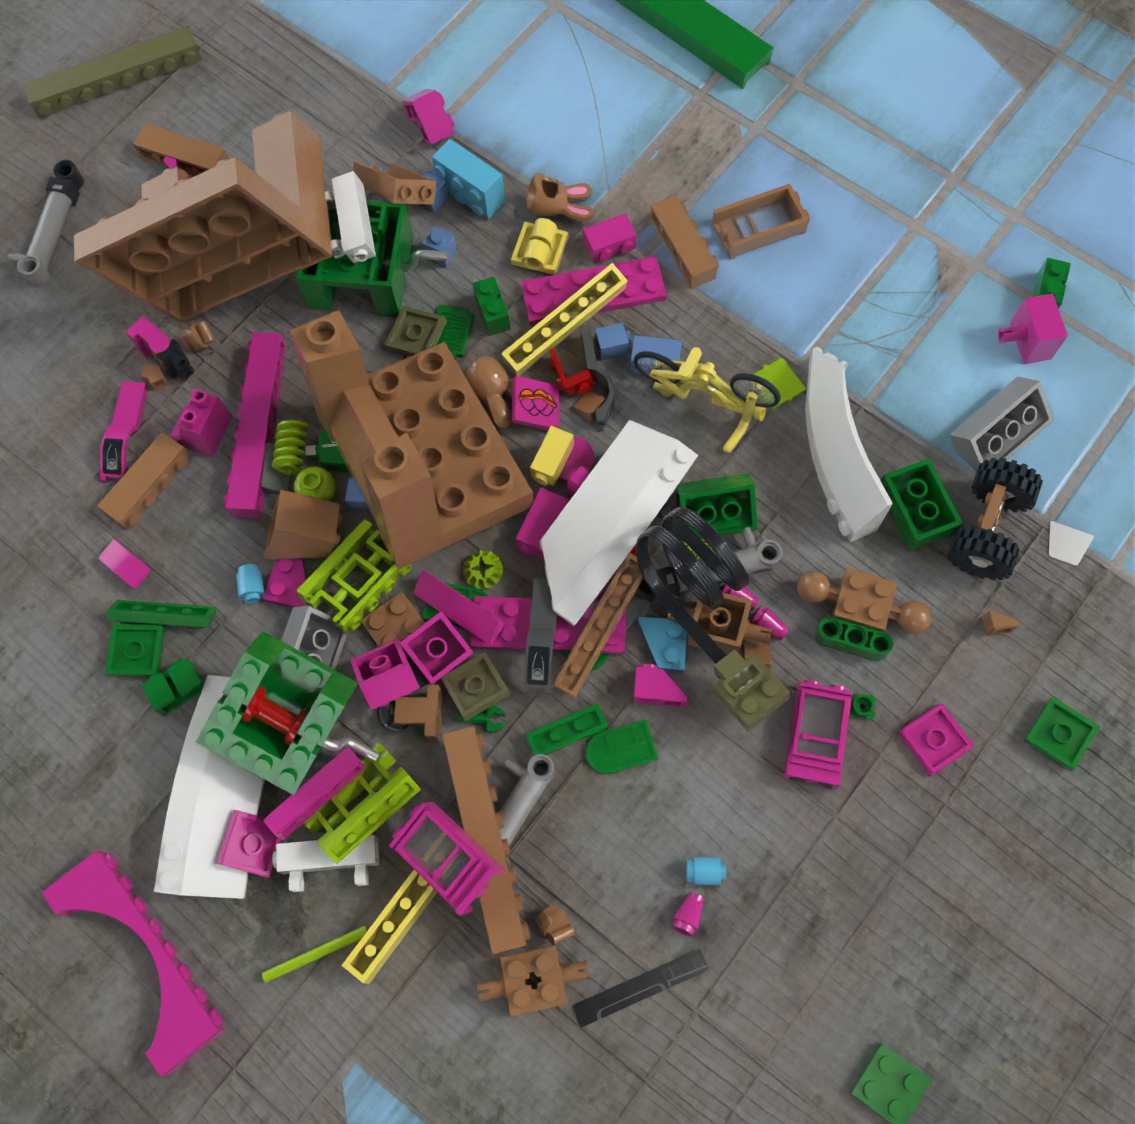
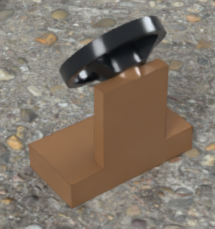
(416, 711)

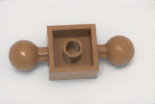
(864, 600)

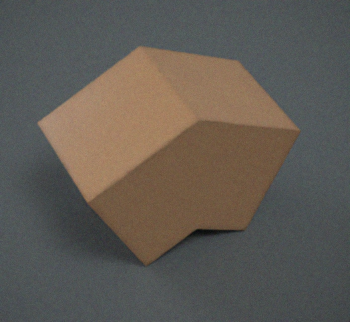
(154, 375)

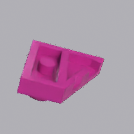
(284, 581)

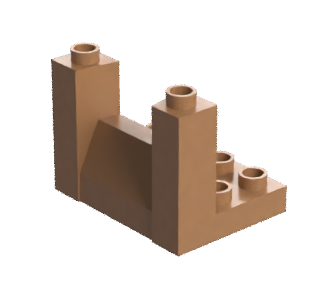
(221, 230)
(411, 441)

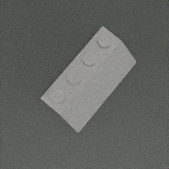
(1003, 423)
(314, 635)

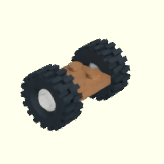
(1002, 487)

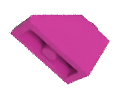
(657, 688)

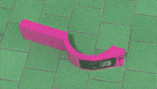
(125, 422)

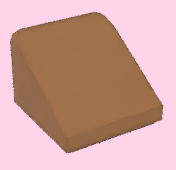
(587, 404)
(998, 623)
(761, 650)

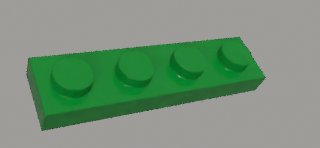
(161, 613)

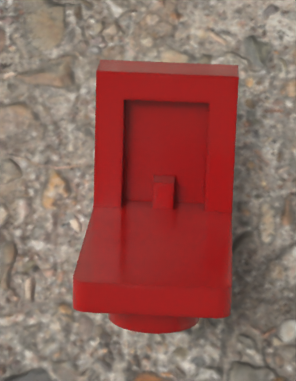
(574, 385)

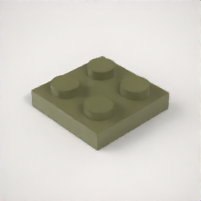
(415, 331)
(475, 686)

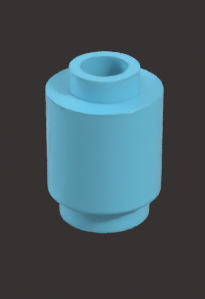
(250, 583)
(705, 871)

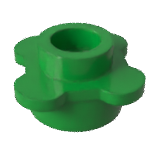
(868, 702)

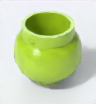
(315, 483)

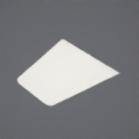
(1068, 543)

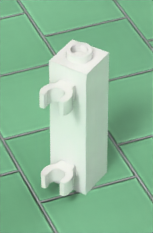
(353, 218)
(309, 857)

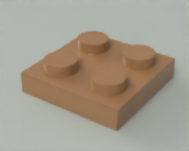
(393, 620)

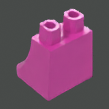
(202, 423)

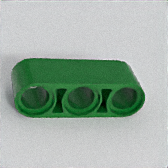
(865, 635)

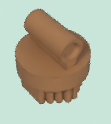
(196, 336)
(554, 925)

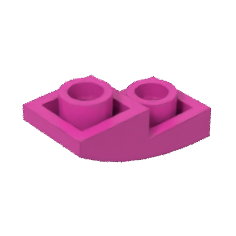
(124, 563)

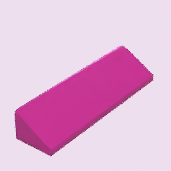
(458, 607)
(314, 794)

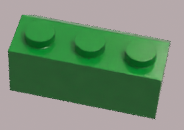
(723, 502)

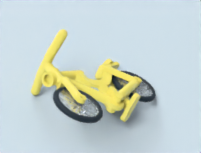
(679, 377)

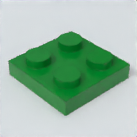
(135, 650)
(1062, 733)
(890, 1086)

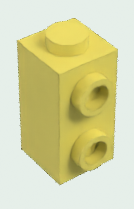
(552, 456)

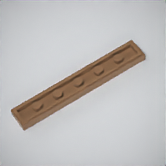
(599, 627)

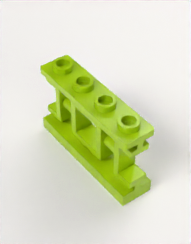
(339, 565)
(369, 812)

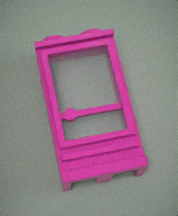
(818, 733)
(445, 856)

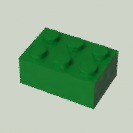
(920, 504)

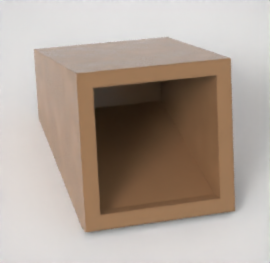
(302, 527)

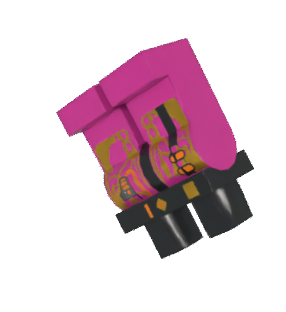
(154, 342)

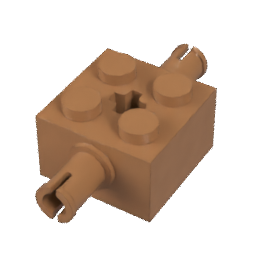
(735, 625)
(518, 970)

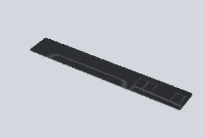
(640, 987)

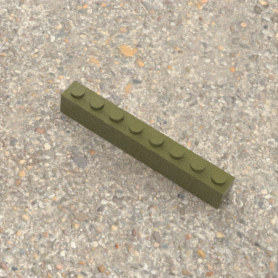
(112, 72)

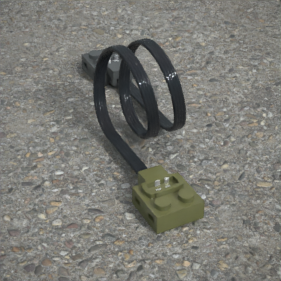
(744, 685)

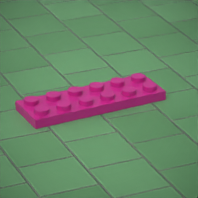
(549, 292)
(516, 616)

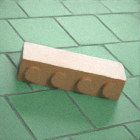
(192, 154)
(683, 241)
(144, 481)

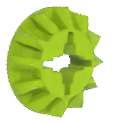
(492, 575)

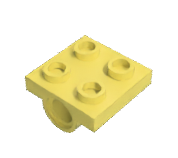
(540, 246)

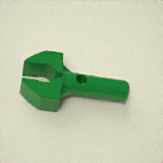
(484, 718)

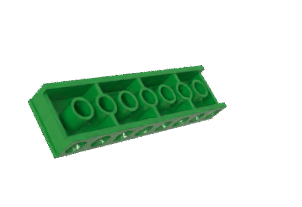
(707, 35)

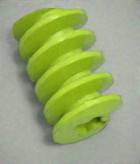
(289, 446)

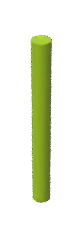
(314, 954)

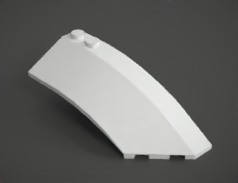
(837, 453)
(609, 515)
(200, 811)

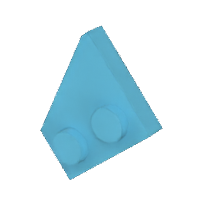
(666, 642)

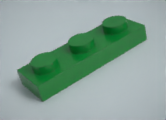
(567, 731)

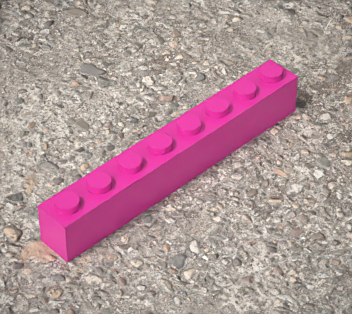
(255, 424)

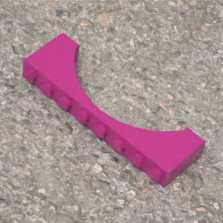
(185, 1016)

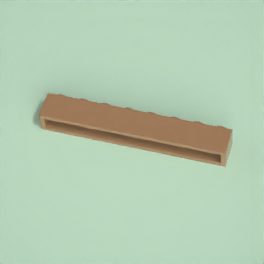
(483, 825)

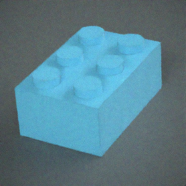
(470, 179)

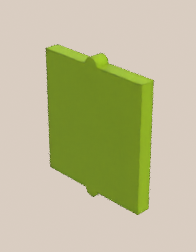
(783, 379)

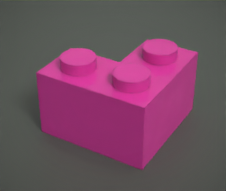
(429, 114)

